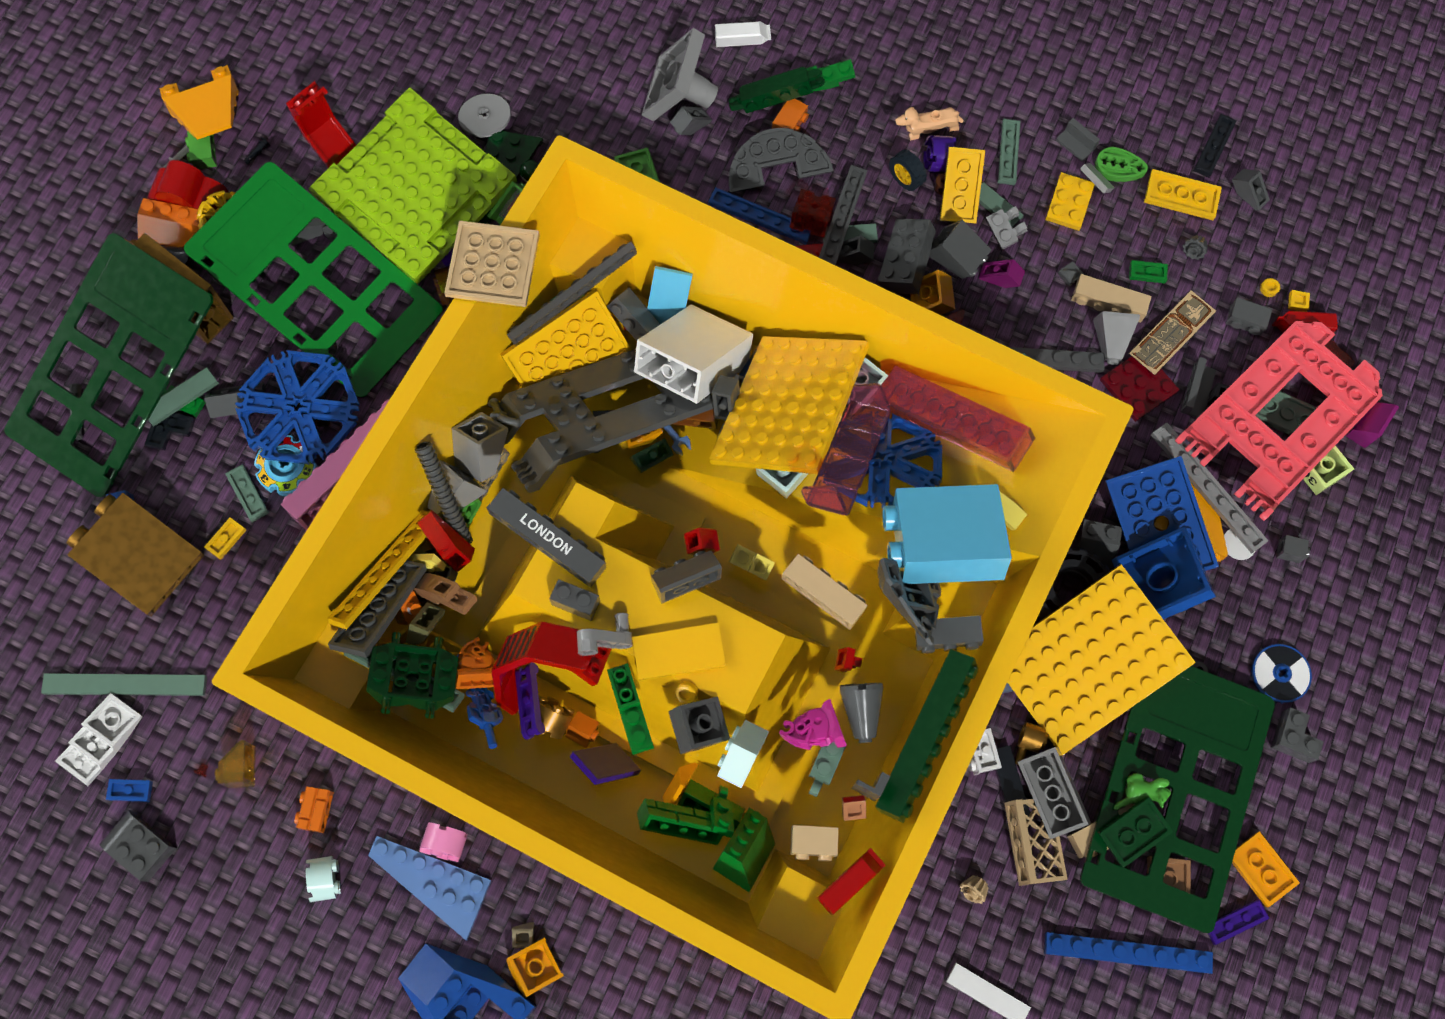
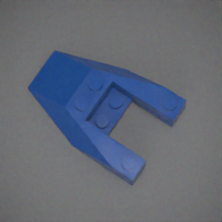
(458, 987)

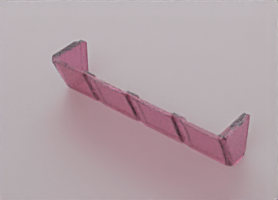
(850, 451)

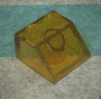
(237, 766)

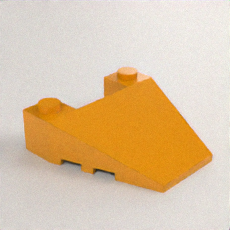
(204, 107)

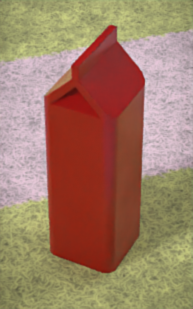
(1290, 317)
(851, 881)

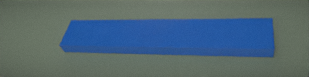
(757, 214)

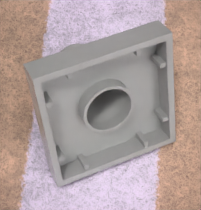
(677, 79)

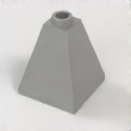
(1114, 334)
(462, 485)

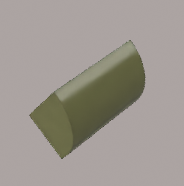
(424, 623)

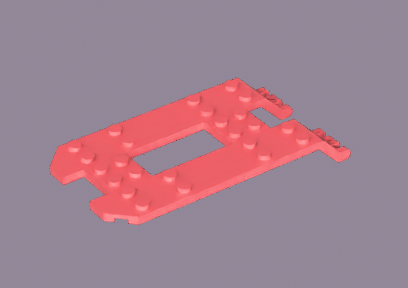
(1278, 461)

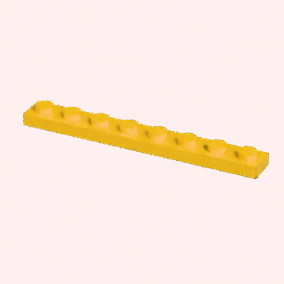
(378, 576)

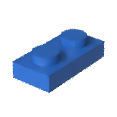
(129, 790)

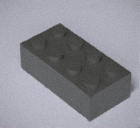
(907, 256)

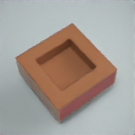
(854, 807)

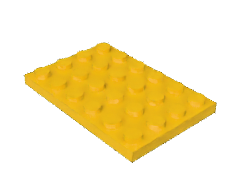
(567, 342)

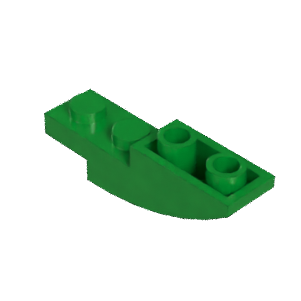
(835, 73)
(630, 709)

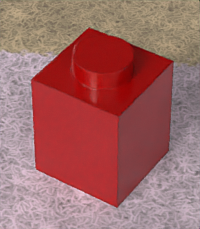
(700, 540)

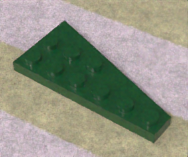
(511, 151)

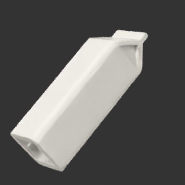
(741, 34)

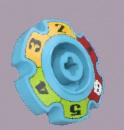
(284, 480)

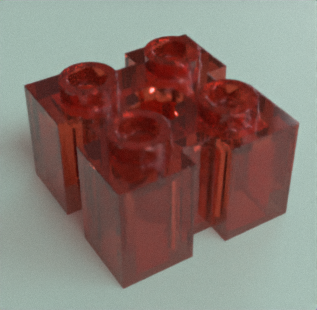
(812, 212)

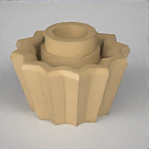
(974, 889)

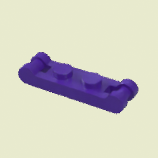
(529, 701)

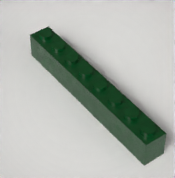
(926, 736)

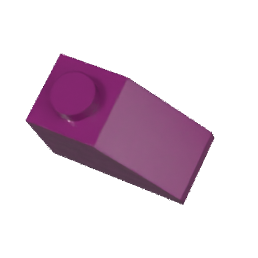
(1002, 273)

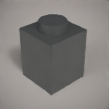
(1293, 549)

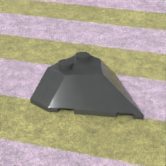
(913, 601)

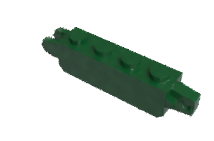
(776, 89)

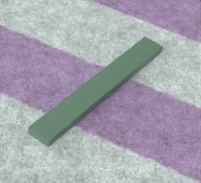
(124, 684)

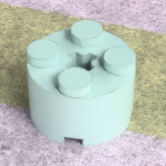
(322, 878)

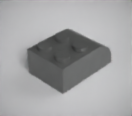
(137, 846)

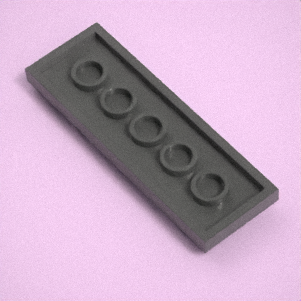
(379, 613)

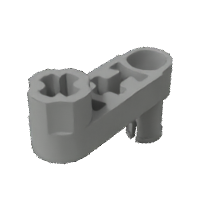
(591, 639)

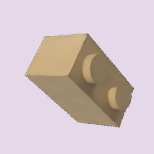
(814, 841)

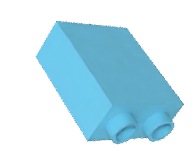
(948, 534)

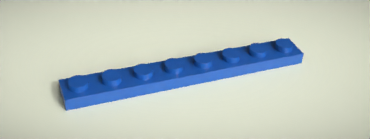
(1128, 953)

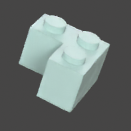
(742, 752)

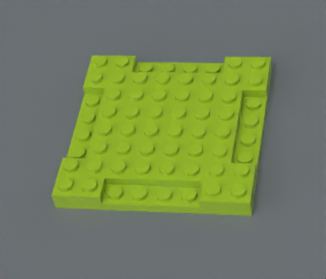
(412, 185)

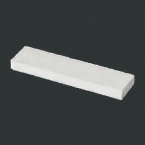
(987, 993)

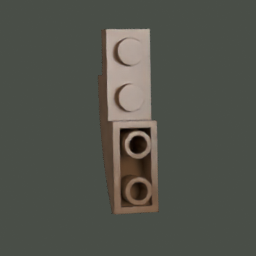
(445, 591)

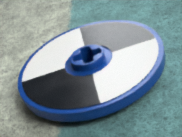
(1294, 681)

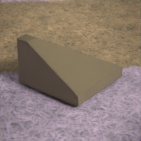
(523, 935)

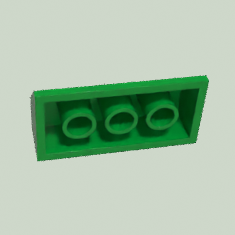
(746, 850)

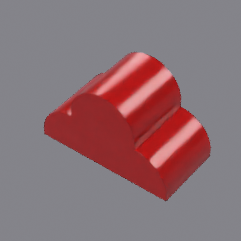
(183, 185)

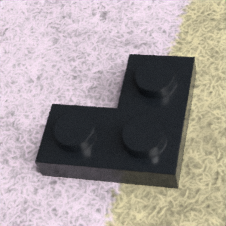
(160, 434)

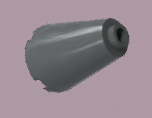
(862, 708)

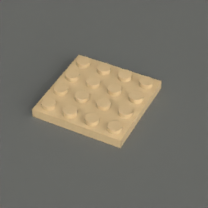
(492, 263)

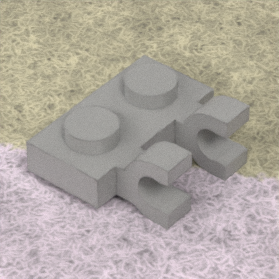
(1002, 229)

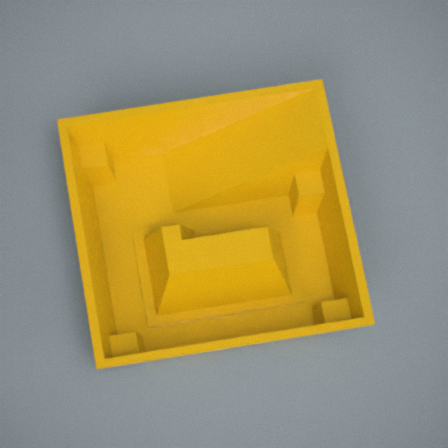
(772, 636)

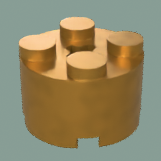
(554, 716)

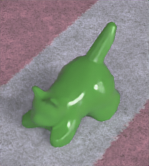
(1139, 788)

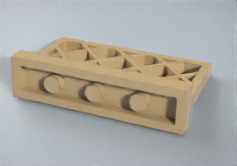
(1023, 842)

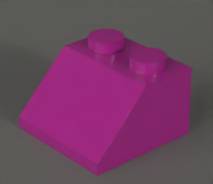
(1372, 424)

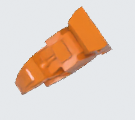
(474, 666)

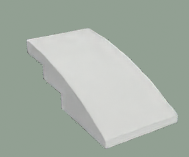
(99, 739)

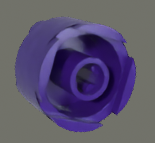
(937, 151)

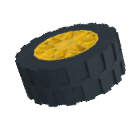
(907, 170)

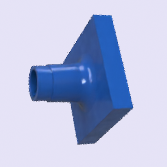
(1169, 573)

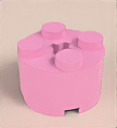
(443, 842)

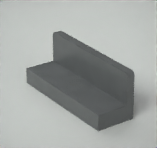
(1198, 388)
(222, 401)

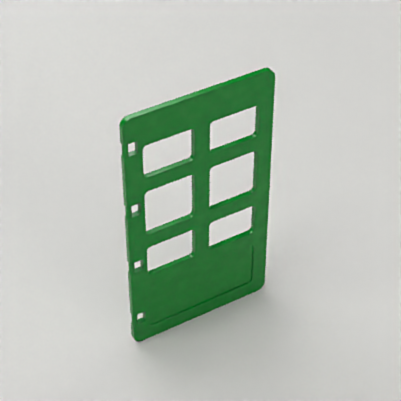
(259, 227)

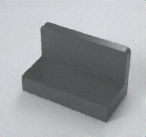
(1078, 140)
(872, 792)

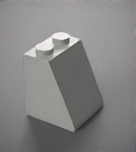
(478, 445)

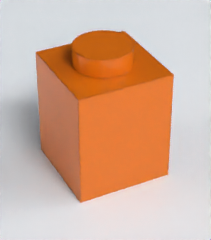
(582, 729)

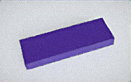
(1238, 921)

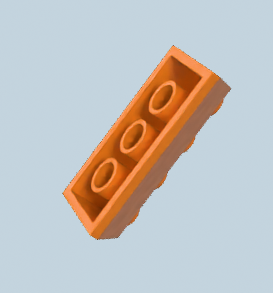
(167, 222)

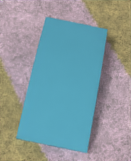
(668, 293)

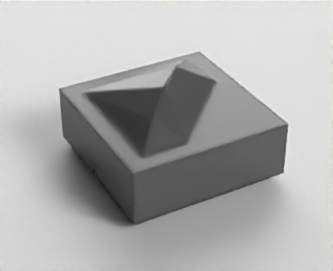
(1070, 273)

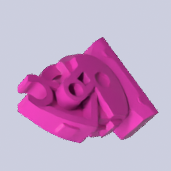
(815, 727)

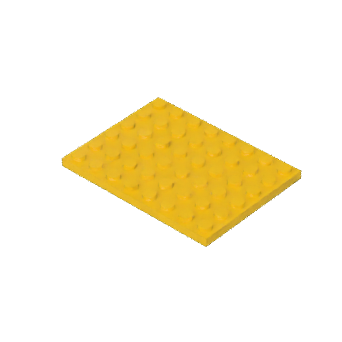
(790, 404)
(1095, 659)

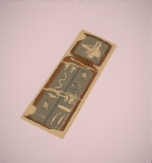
(1172, 332)

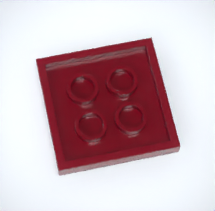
(1139, 386)

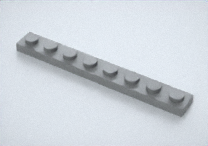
(1211, 490)

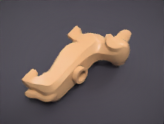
(929, 121)

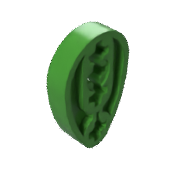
(1120, 156)

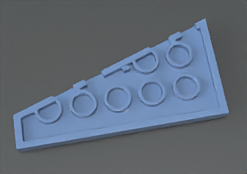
(443, 888)

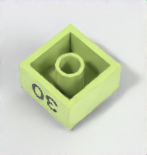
(1328, 471)

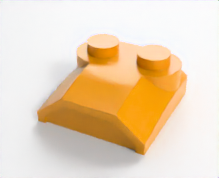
(533, 968)

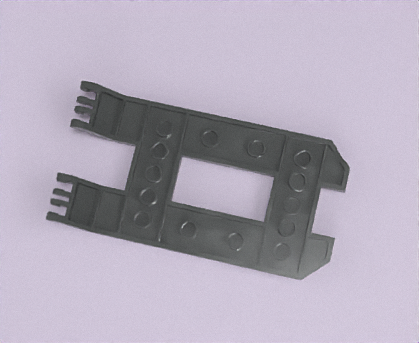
(576, 427)

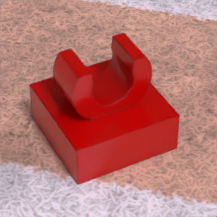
(846, 660)

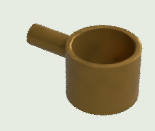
(1030, 738)

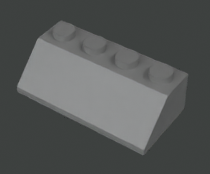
(1054, 792)

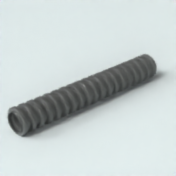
(442, 490)

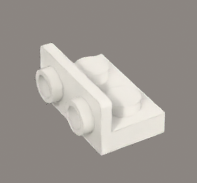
(986, 755)

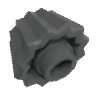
(1195, 247)

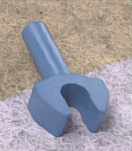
(677, 440)

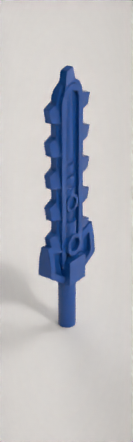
(484, 712)

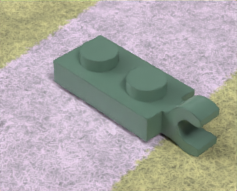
(825, 767)

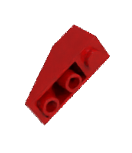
(446, 541)

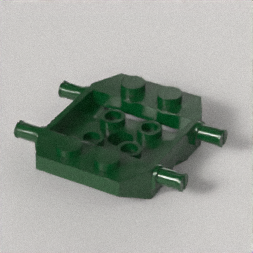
(415, 662)

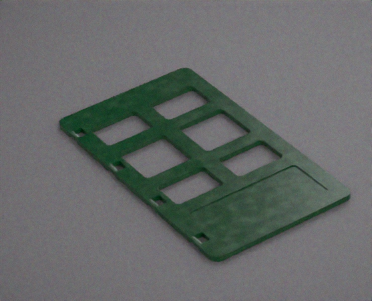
(144, 300)
(1204, 716)

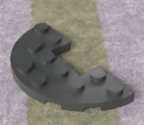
(776, 148)

